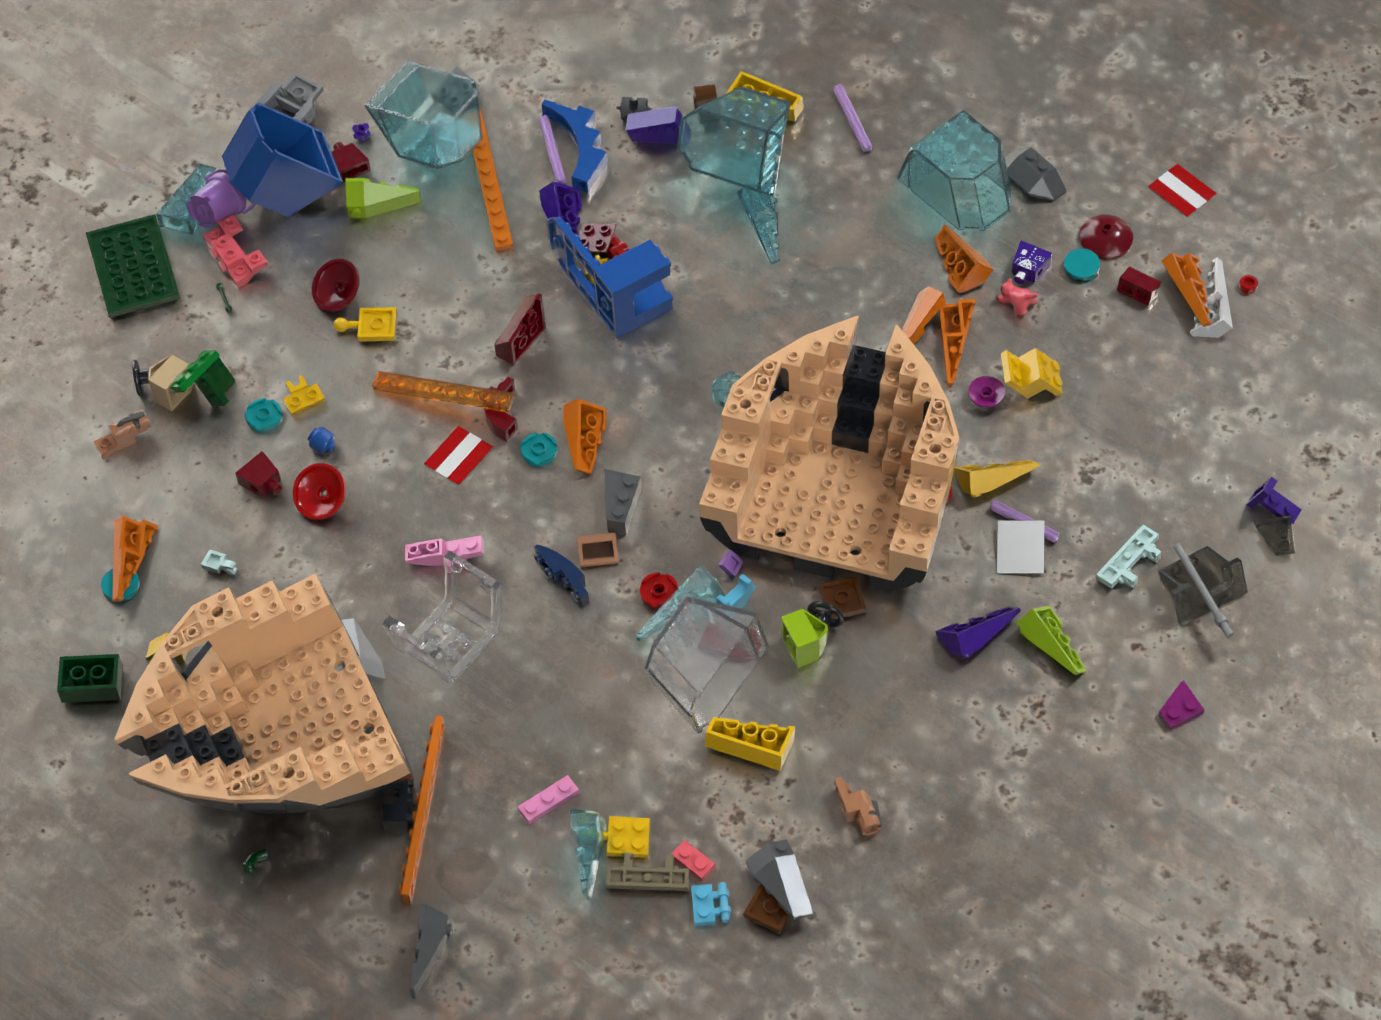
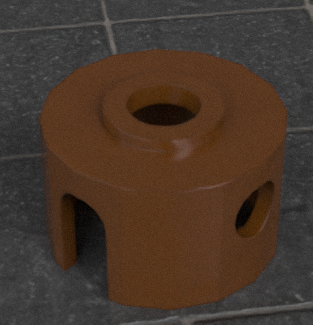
(703, 95)

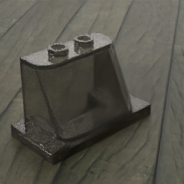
(1221, 577)

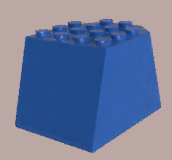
(280, 161)

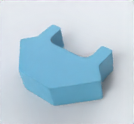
(739, 595)

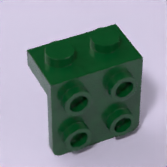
(215, 383)

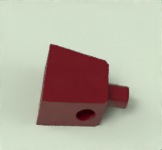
(350, 160)
(259, 476)

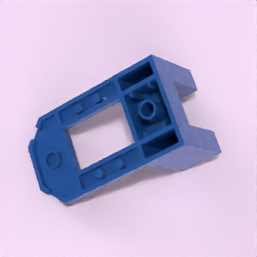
(626, 287)

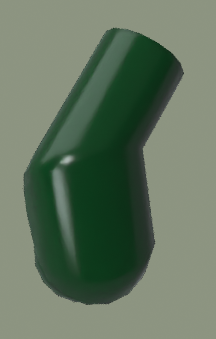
(252, 858)

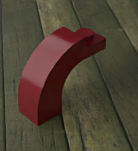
(500, 422)

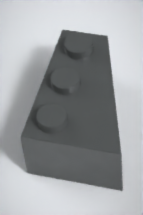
(621, 496)

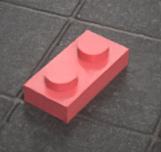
(693, 860)

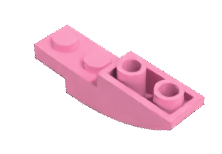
(433, 551)

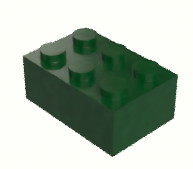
(90, 678)

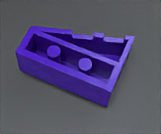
(655, 125)

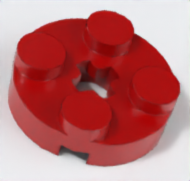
(659, 581)

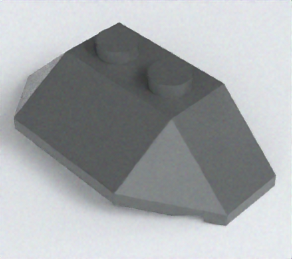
(1034, 174)

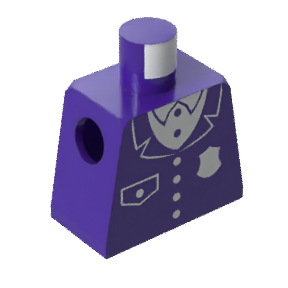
(1030, 263)

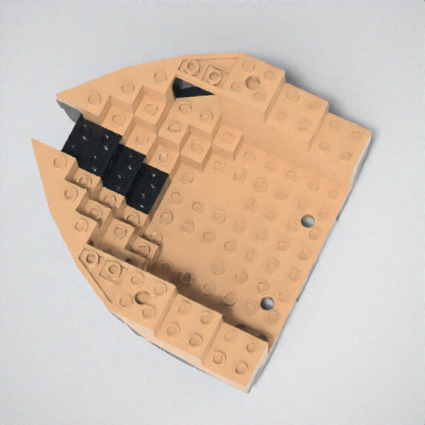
(836, 458)
(262, 709)

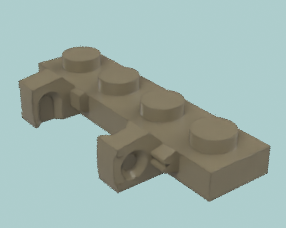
(646, 878)

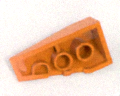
(964, 264)
(583, 429)

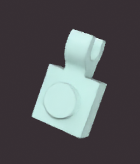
(217, 561)

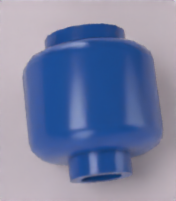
(322, 440)

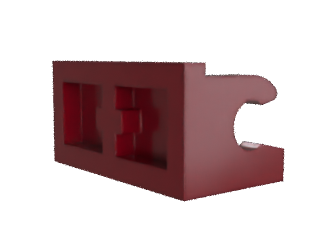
(1138, 286)

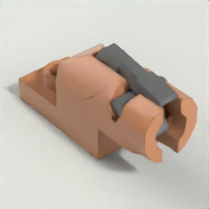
(122, 434)
(858, 807)

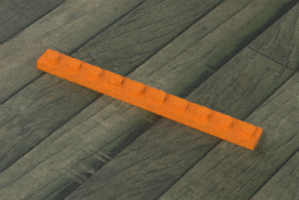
(491, 193)
(420, 816)

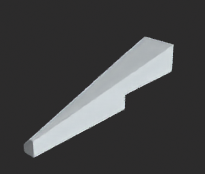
(1217, 304)

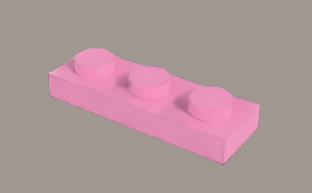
(548, 799)

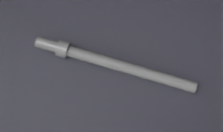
(1220, 619)

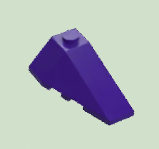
(562, 202)
(971, 636)

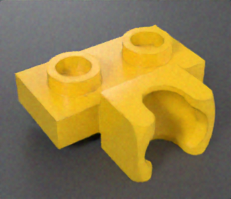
(302, 397)

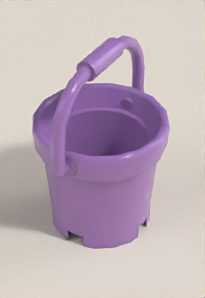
(217, 200)

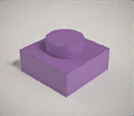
(730, 563)

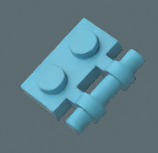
(704, 906)

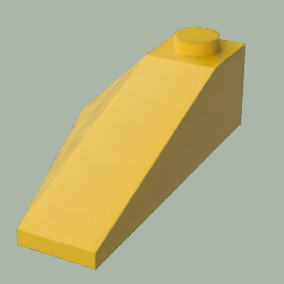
(983, 479)

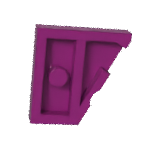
(1180, 707)

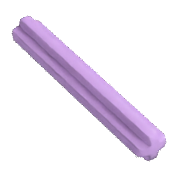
(1015, 515)

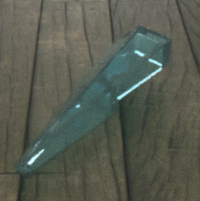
(764, 219)
(699, 585)

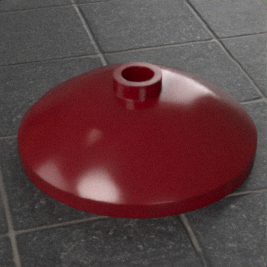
(1106, 243)
(330, 280)

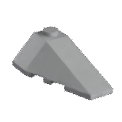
(367, 655)

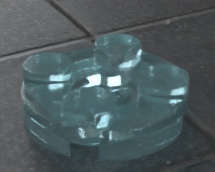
(721, 385)

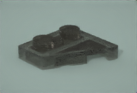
(1277, 534)

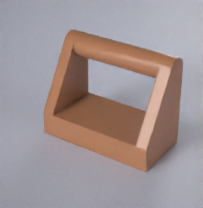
(594, 539)

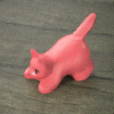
(1018, 297)

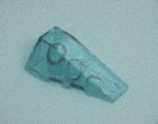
(589, 835)

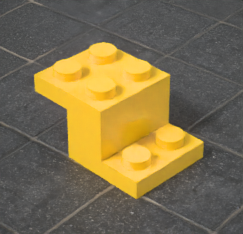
(1031, 373)

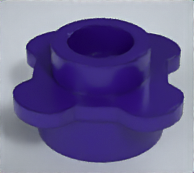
(361, 131)

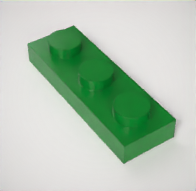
(194, 370)

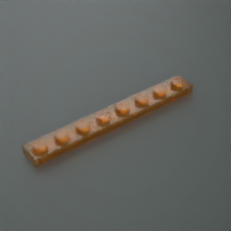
(443, 391)

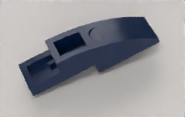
(563, 570)

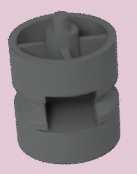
(629, 106)

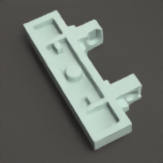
(1119, 566)

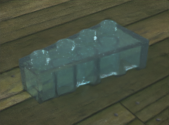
(174, 212)

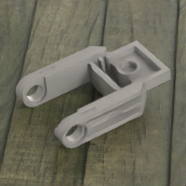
(294, 96)

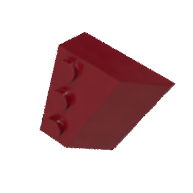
(522, 329)

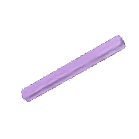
(852, 118)
(552, 149)

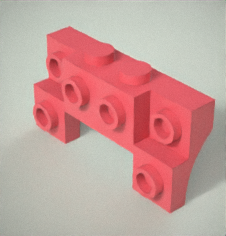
(230, 255)

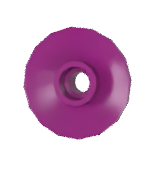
(986, 386)

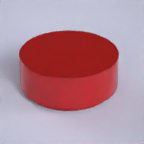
(1248, 284)

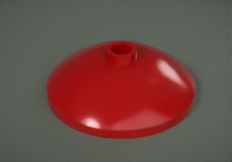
(309, 491)

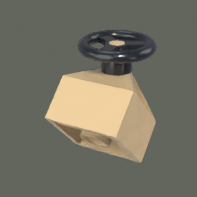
(160, 378)

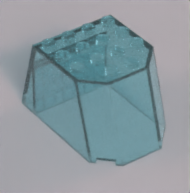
(428, 115)
(737, 139)
(960, 173)

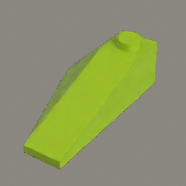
(1044, 630)

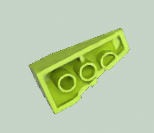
(370, 198)

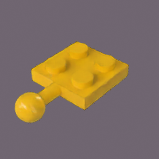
(373, 324)
(627, 836)

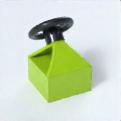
(807, 631)

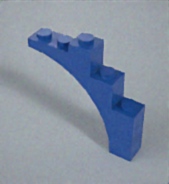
(580, 125)

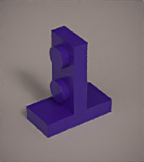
(1273, 501)

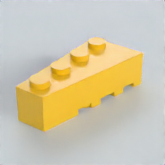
(757, 84)
(751, 741)

